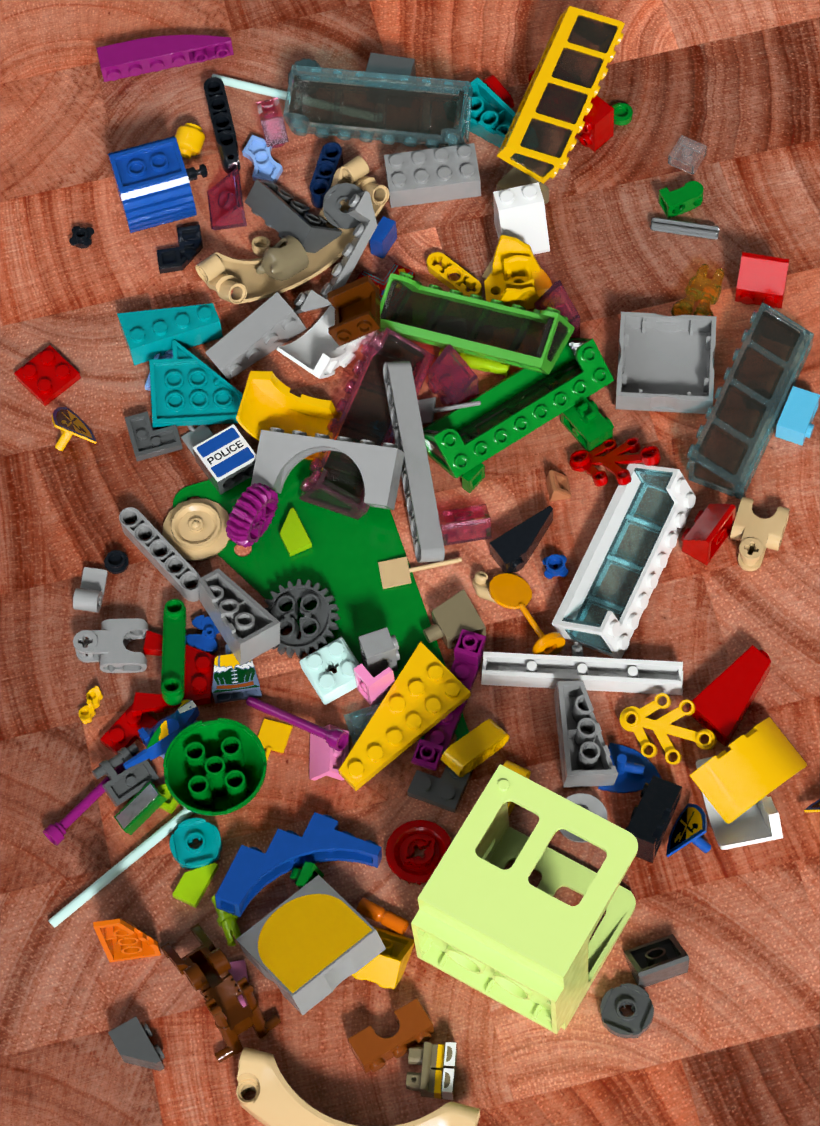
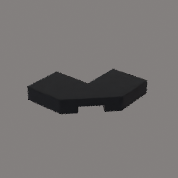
(179, 257)

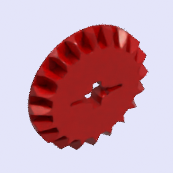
(413, 835)

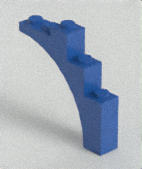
(320, 843)

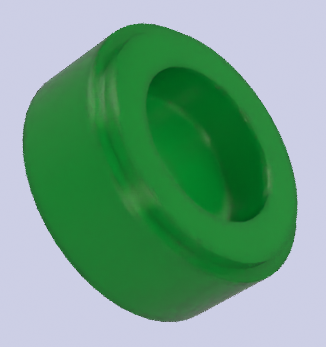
(622, 114)

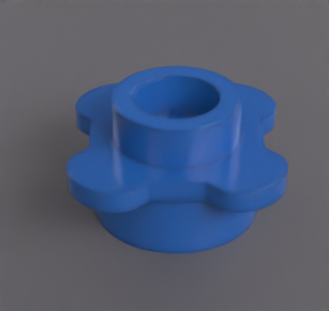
(552, 560)

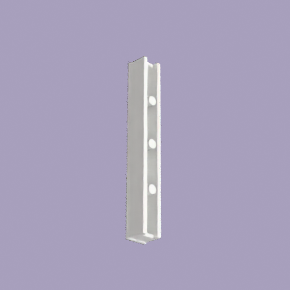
(595, 672)

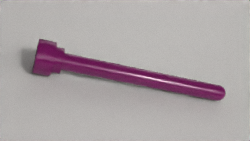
(335, 738)
(56, 831)

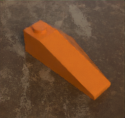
(125, 940)

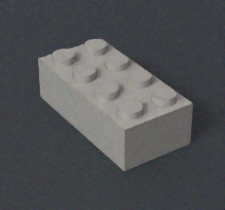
(432, 175)

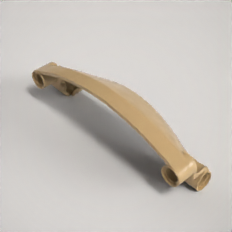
(229, 273)
(280, 1106)

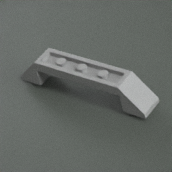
(362, 210)

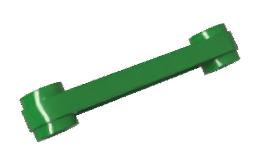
(174, 652)

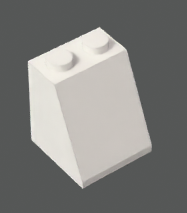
(522, 215)

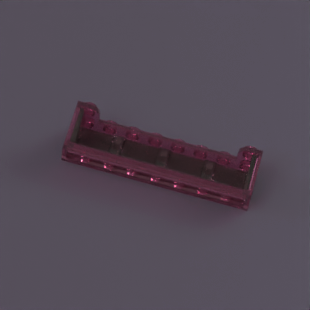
(362, 414)

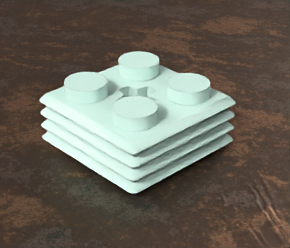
(317, 667)

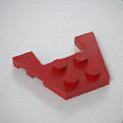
(198, 678)

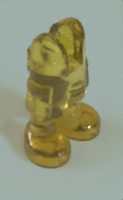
(700, 288)

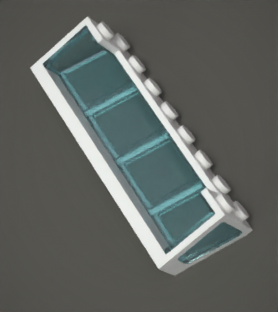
(625, 559)

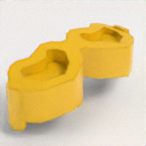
(93, 700)

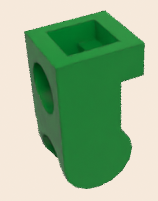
(681, 199)

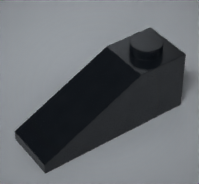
(517, 545)

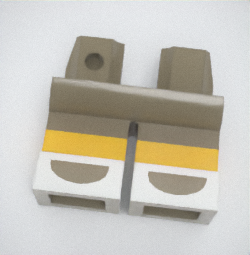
(437, 1072)

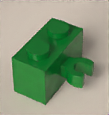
(587, 424)

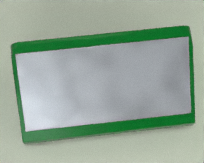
(140, 808)

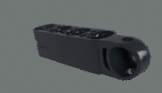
(222, 124)

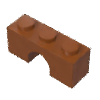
(374, 1050)

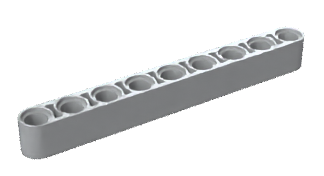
(415, 469)

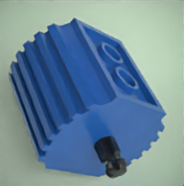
(154, 183)

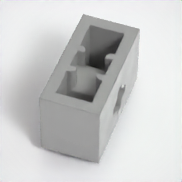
(379, 651)

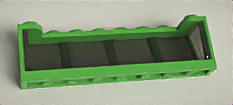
(474, 325)

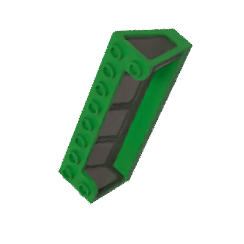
(515, 408)

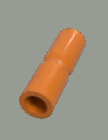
(380, 915)

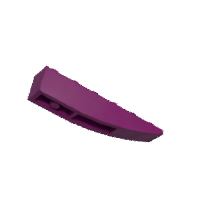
(159, 53)

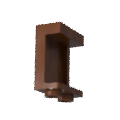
(355, 310)

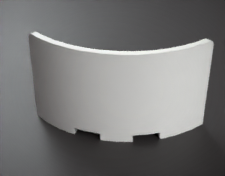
(318, 351)
(754, 826)

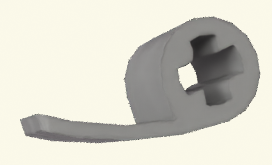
(92, 589)

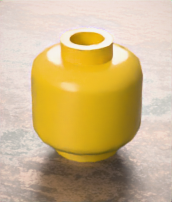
(190, 140)

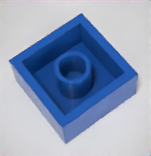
(383, 237)

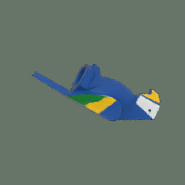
(163, 732)

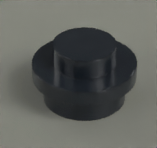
(116, 562)

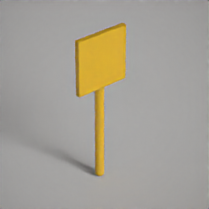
(274, 736)

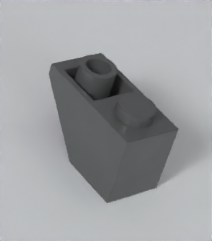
(134, 1045)

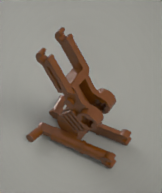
(209, 973)

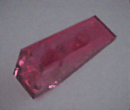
(272, 123)

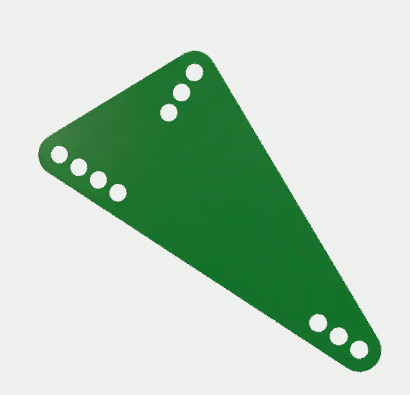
(341, 559)

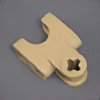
(757, 533)

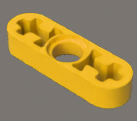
(451, 267)

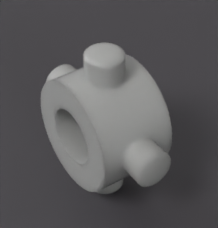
(577, 649)

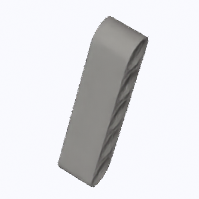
(155, 545)

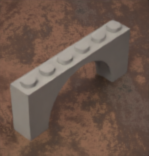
(378, 465)

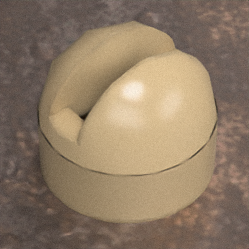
(259, 245)

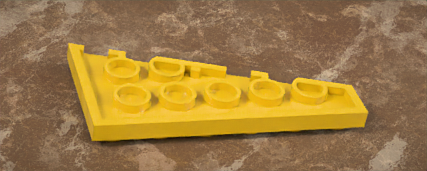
(413, 706)

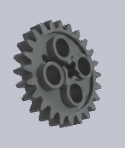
(321, 616)

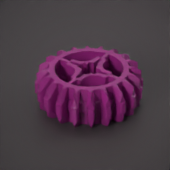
(252, 514)

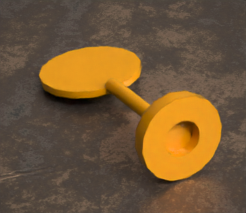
(516, 593)

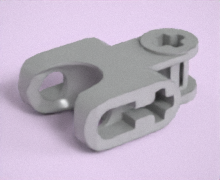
(110, 644)

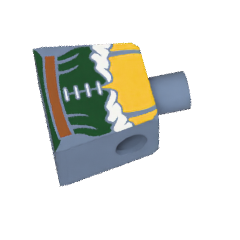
(234, 680)

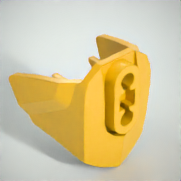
(515, 275)

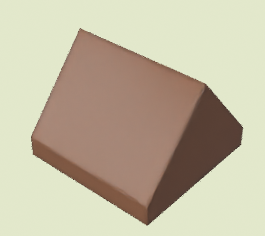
(558, 486)

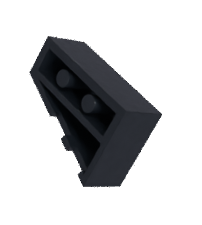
(653, 816)

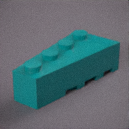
(489, 114)
(153, 330)

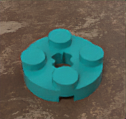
(206, 853)

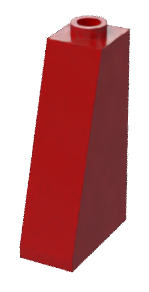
(729, 696)

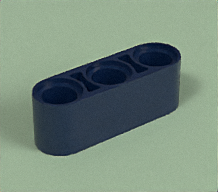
(328, 162)

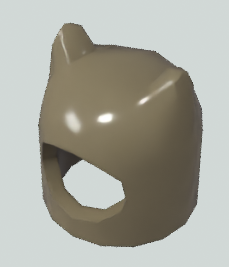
(284, 259)

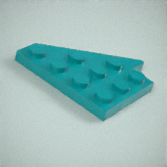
(190, 392)

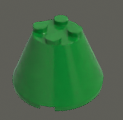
(215, 766)

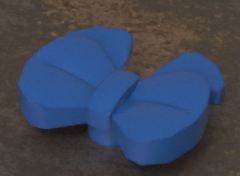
(206, 640)

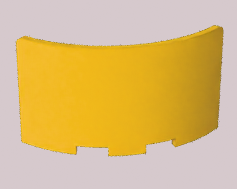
(270, 404)
(749, 770)

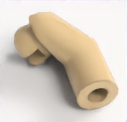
(481, 586)

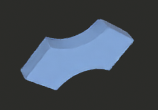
(260, 155)

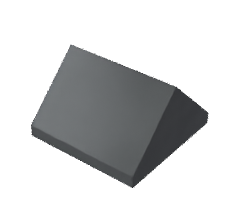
(657, 961)

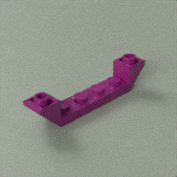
(465, 668)

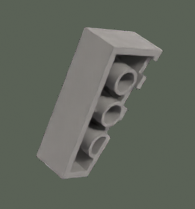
(238, 617)

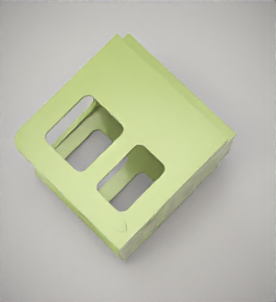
(519, 938)

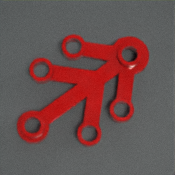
(586, 461)

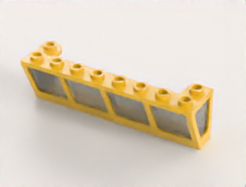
(561, 93)

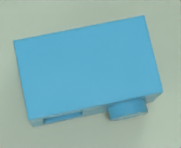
(797, 416)

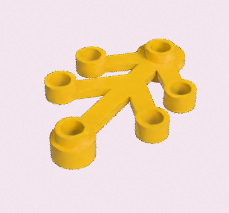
(663, 727)

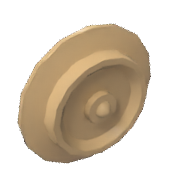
(197, 529)

